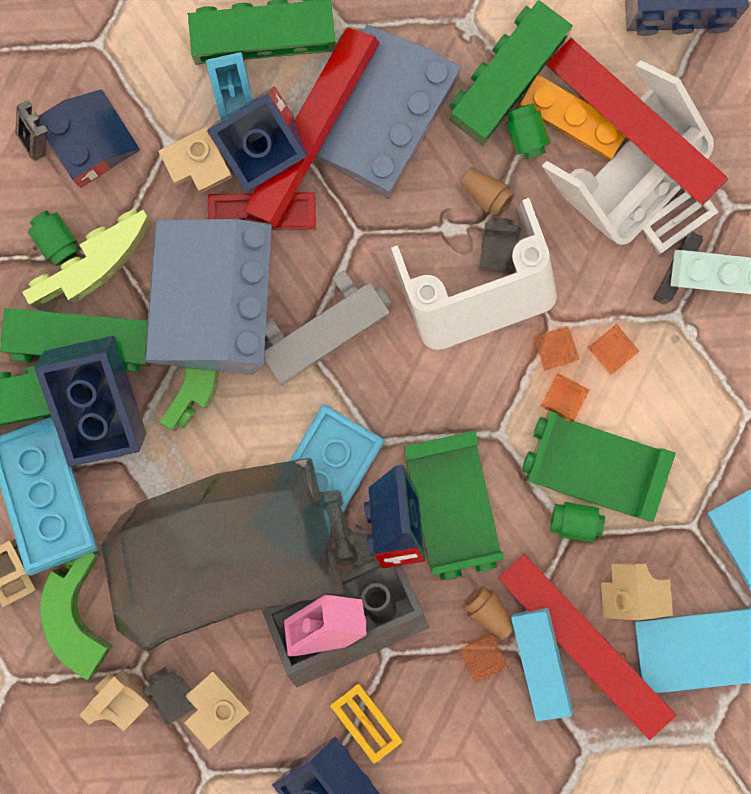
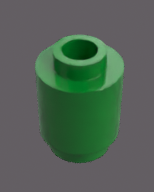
(527, 131)
(53, 237)
(577, 522)

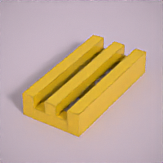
(347, 698)

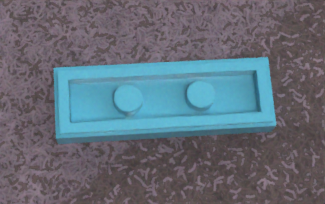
(542, 664)

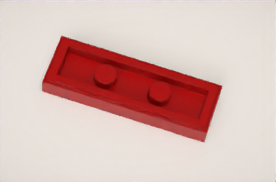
(298, 215)

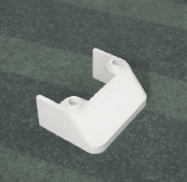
(630, 184)
(486, 308)

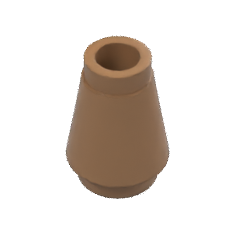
(487, 191)
(489, 612)

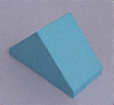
(229, 82)

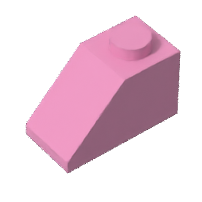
(325, 625)

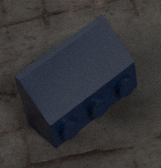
(325, 771)

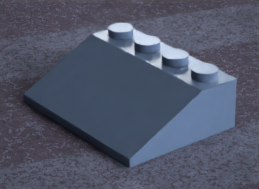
(388, 112)
(209, 294)

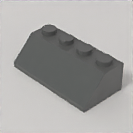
(390, 616)

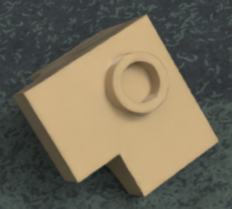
(196, 160)
(13, 578)
(635, 594)
(117, 700)
(218, 708)

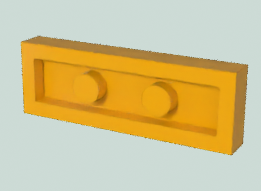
(573, 117)

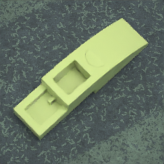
(105, 255)

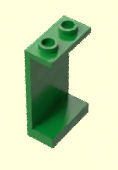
(598, 467)
(453, 505)

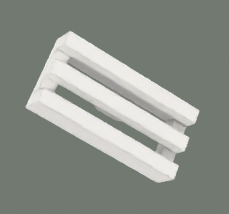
(653, 237)

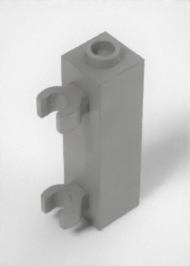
(327, 332)

